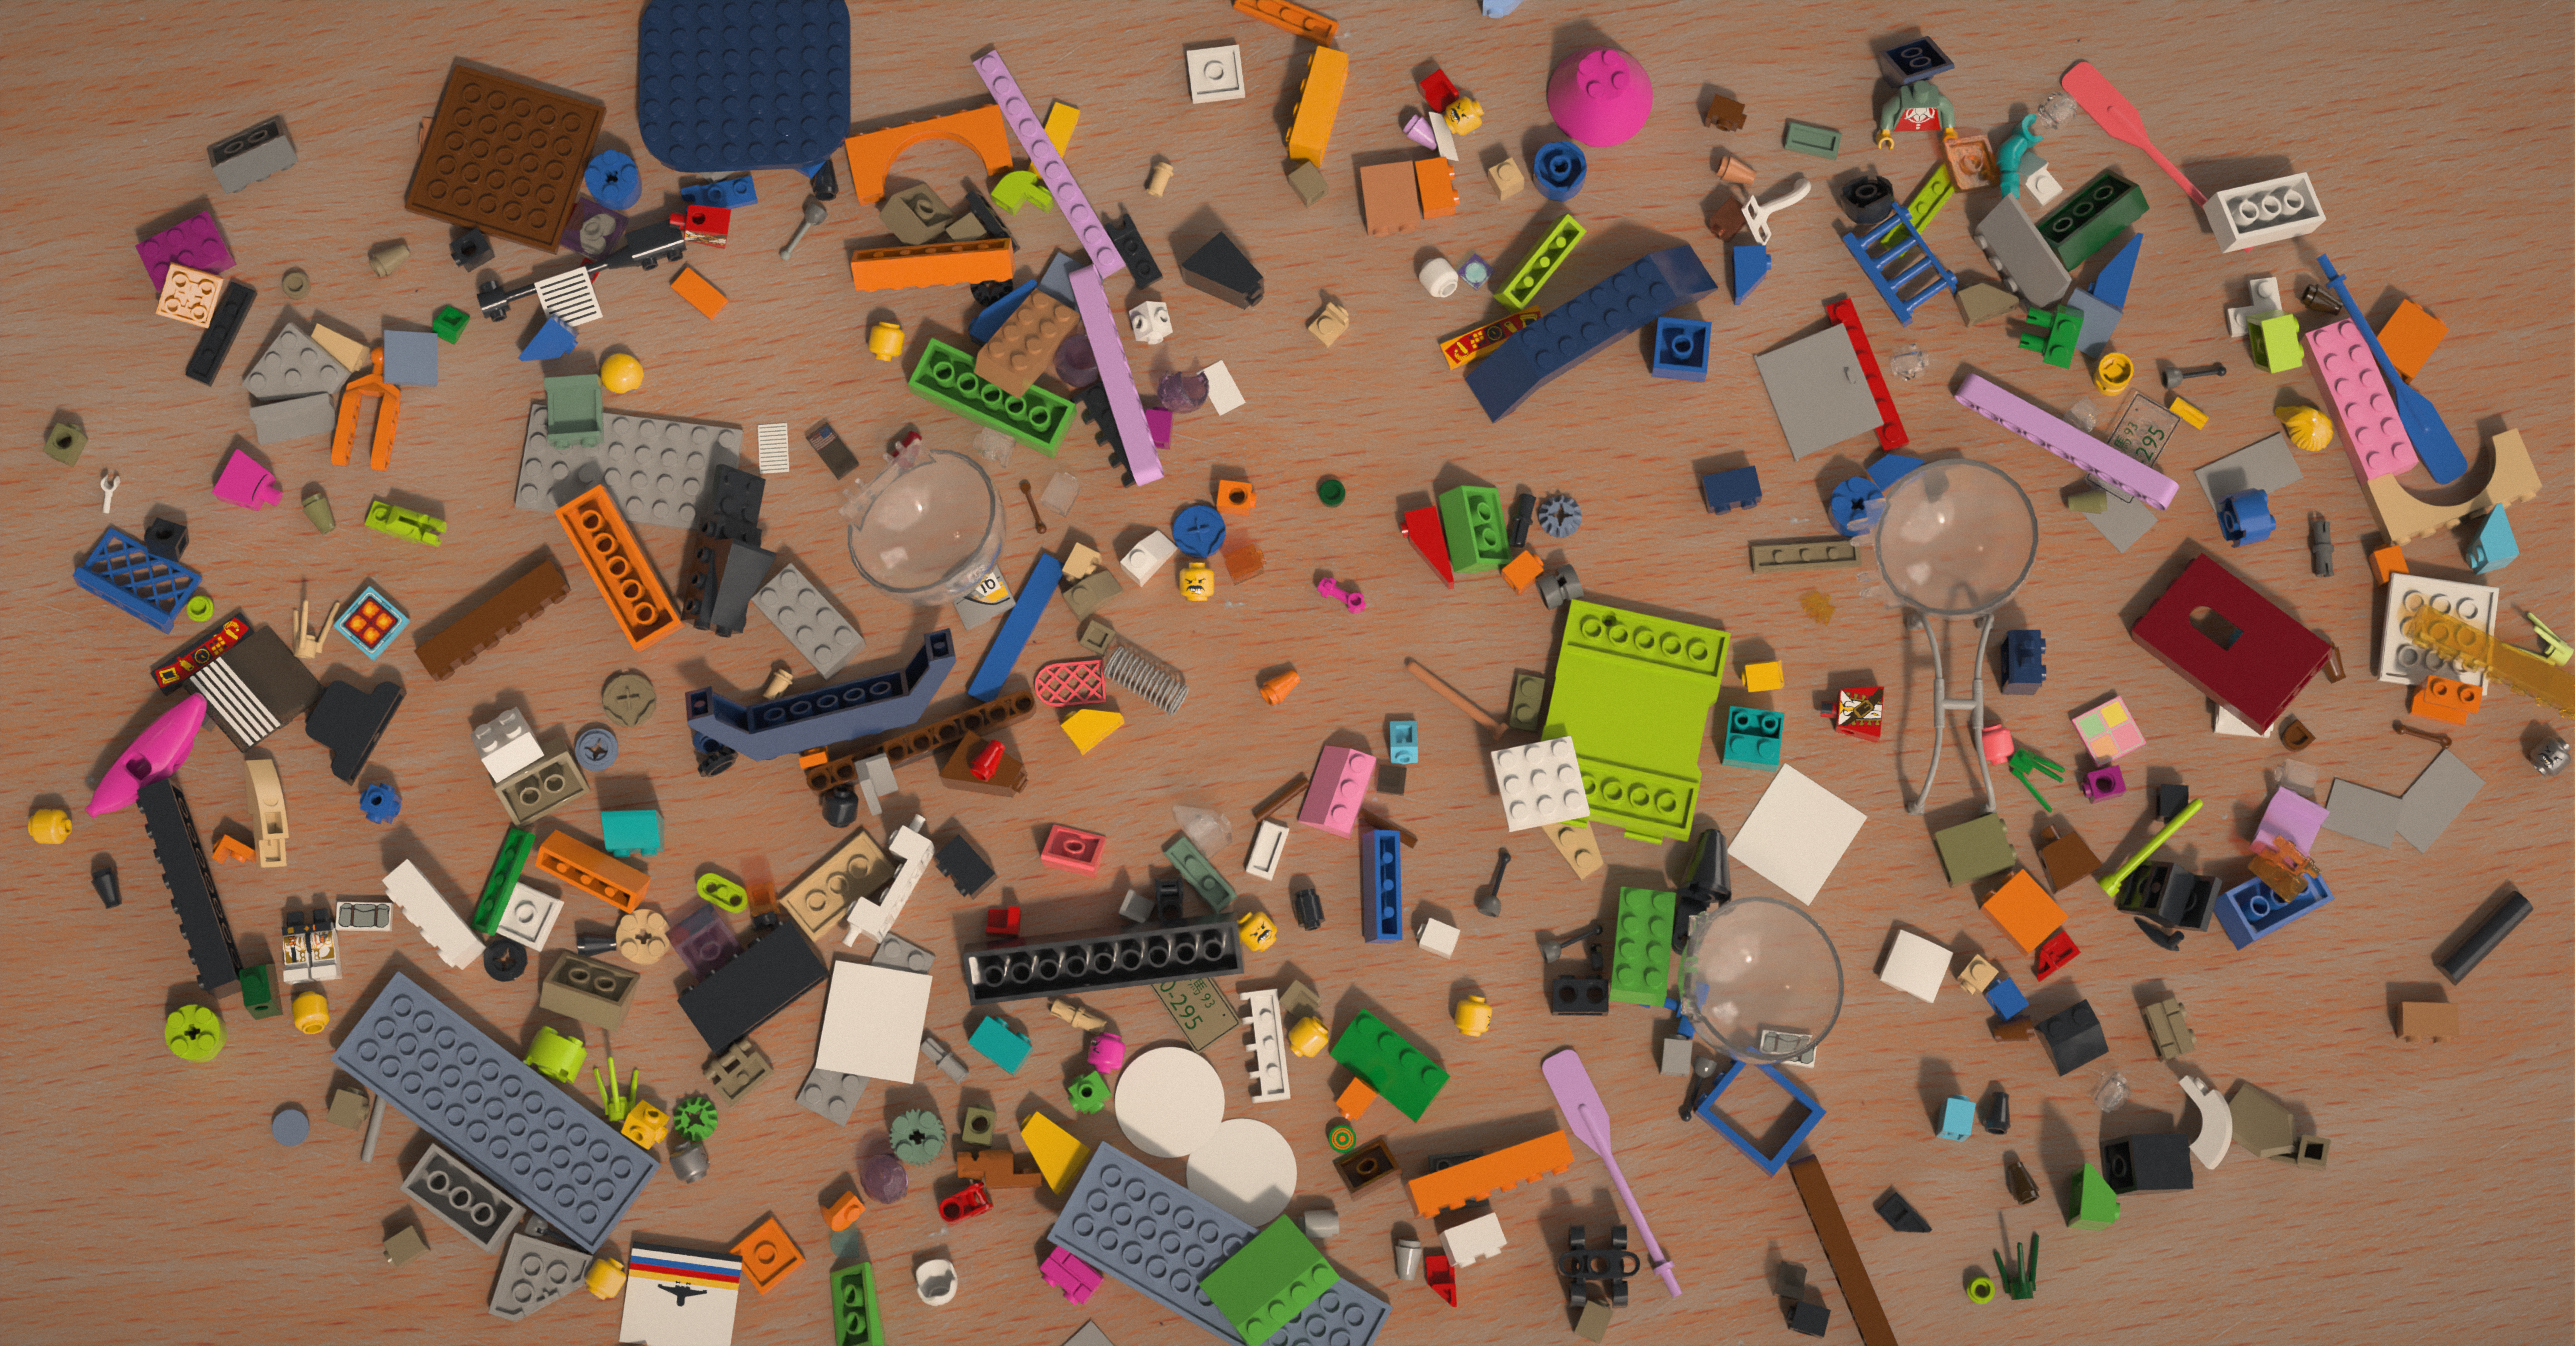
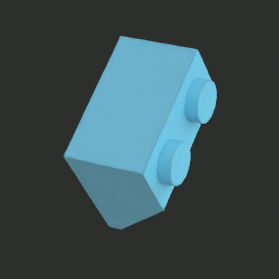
(2492, 544)

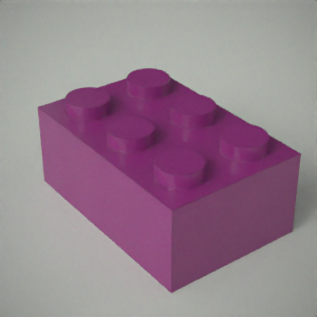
(191, 244)

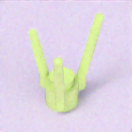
(2557, 650)

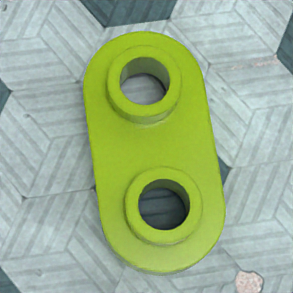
(723, 894)

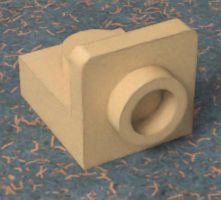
(1329, 324)

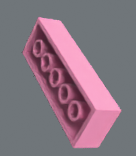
(2358, 401)

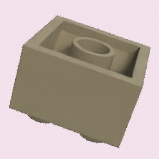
(917, 216)

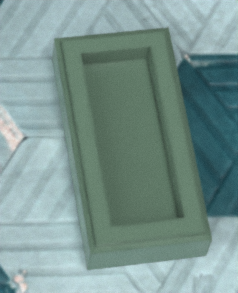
(1813, 141)

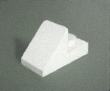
(2037, 179)

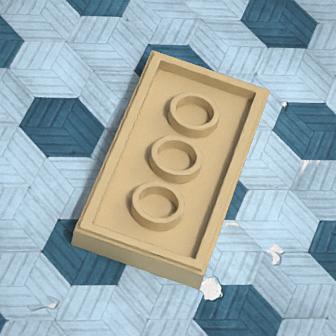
(828, 892)

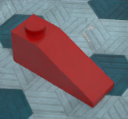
(1427, 540)

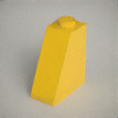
(1054, 1150)

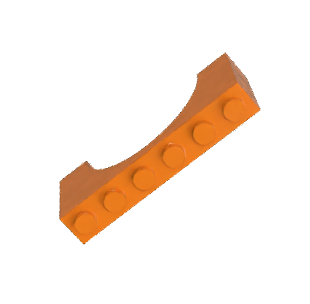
(875, 152)

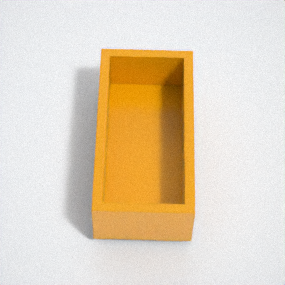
(1318, 106)

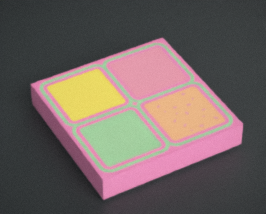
(2108, 732)

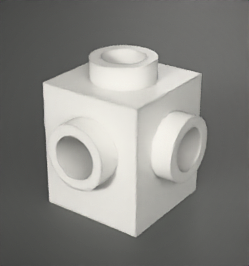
(1150, 322)

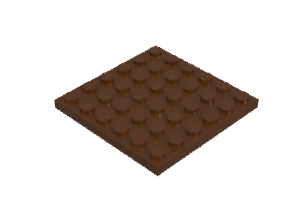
(506, 159)

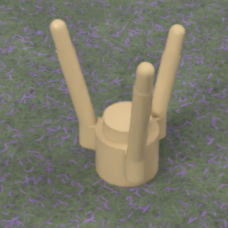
(305, 645)

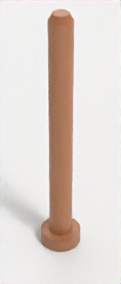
(1498, 730)

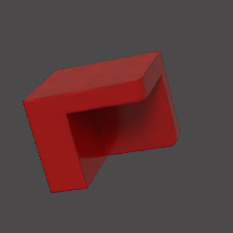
(1438, 91)
(1004, 922)

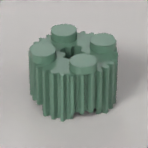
(907, 1126)

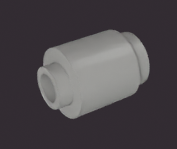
(1319, 1223)

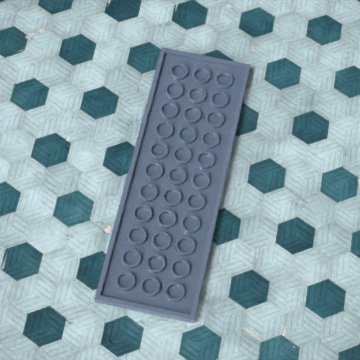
(496, 1112)
(1172, 1239)

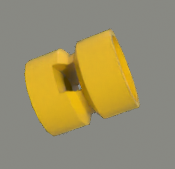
(2113, 374)

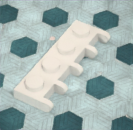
(1268, 1045)

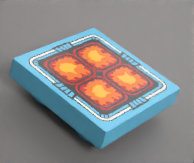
(371, 623)

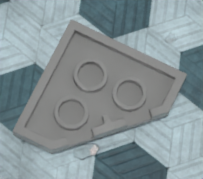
(295, 369)
(536, 1277)

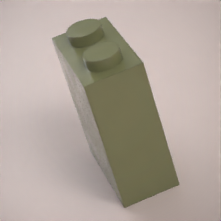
(1974, 850)

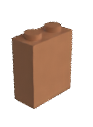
(1390, 198)

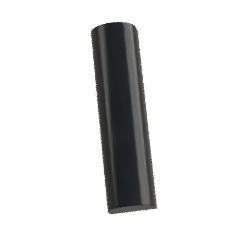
(2484, 937)

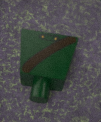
(259, 989)

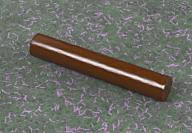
(1281, 800)
(1381, 824)

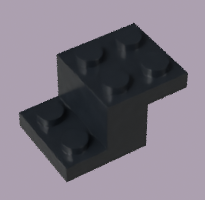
(2170, 895)

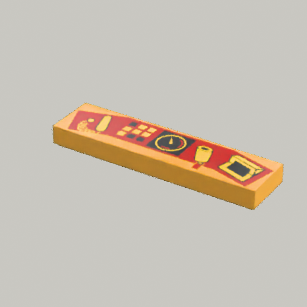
(1487, 338)

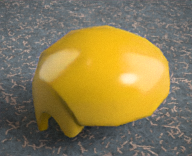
(621, 373)

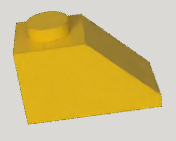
(1090, 727)

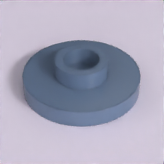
(290, 1128)

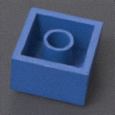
(1681, 349)

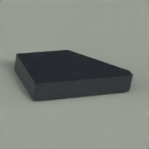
(1901, 1216)

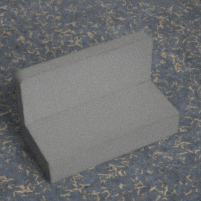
(875, 780)

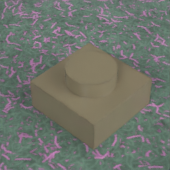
(1097, 638)

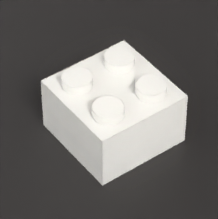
(506, 744)

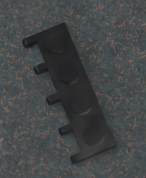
(1100, 411)

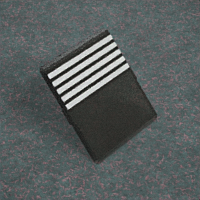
(255, 688)

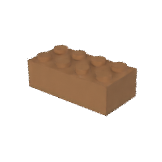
(1026, 343)

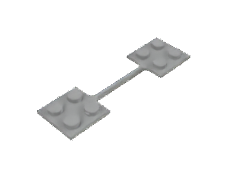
(837, 1093)

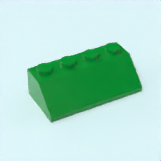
(1390, 1065)

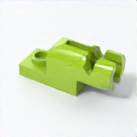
(405, 524)

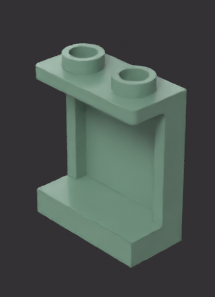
(574, 411)

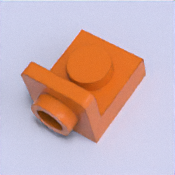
(814, 758)
(239, 851)

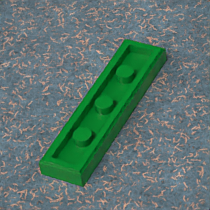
(503, 881)

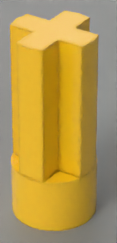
(2189, 413)

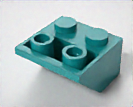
(1753, 739)

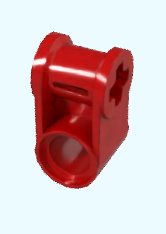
(967, 1203)

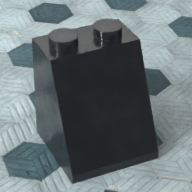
(1224, 273)
(2147, 1164)

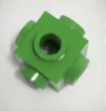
(1091, 1083)

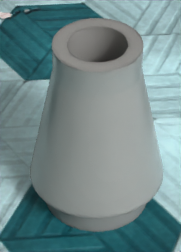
(1408, 1256)

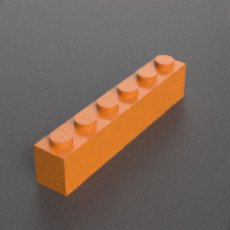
(933, 264)
(1489, 1173)

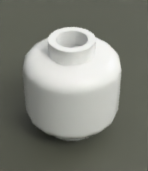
(1438, 277)

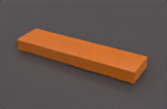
(1291, 19)

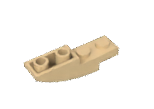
(268, 811)

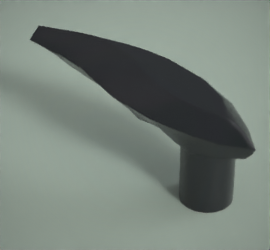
(2159, 938)

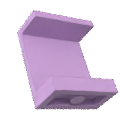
(2292, 819)

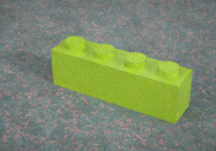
(1539, 263)

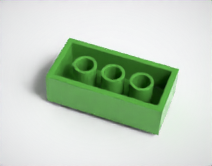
(1642, 946)

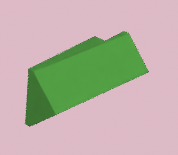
(857, 1307)

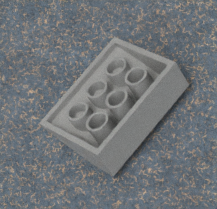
(2022, 256)

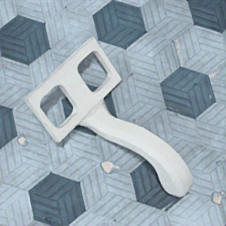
(1761, 213)

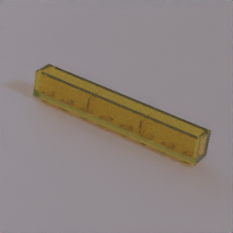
(2495, 659)

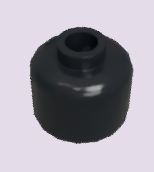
(840, 806)

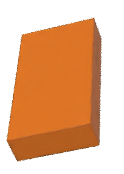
(699, 294)

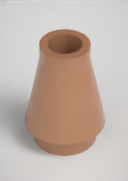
(1735, 171)

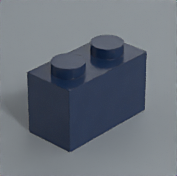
(1731, 490)

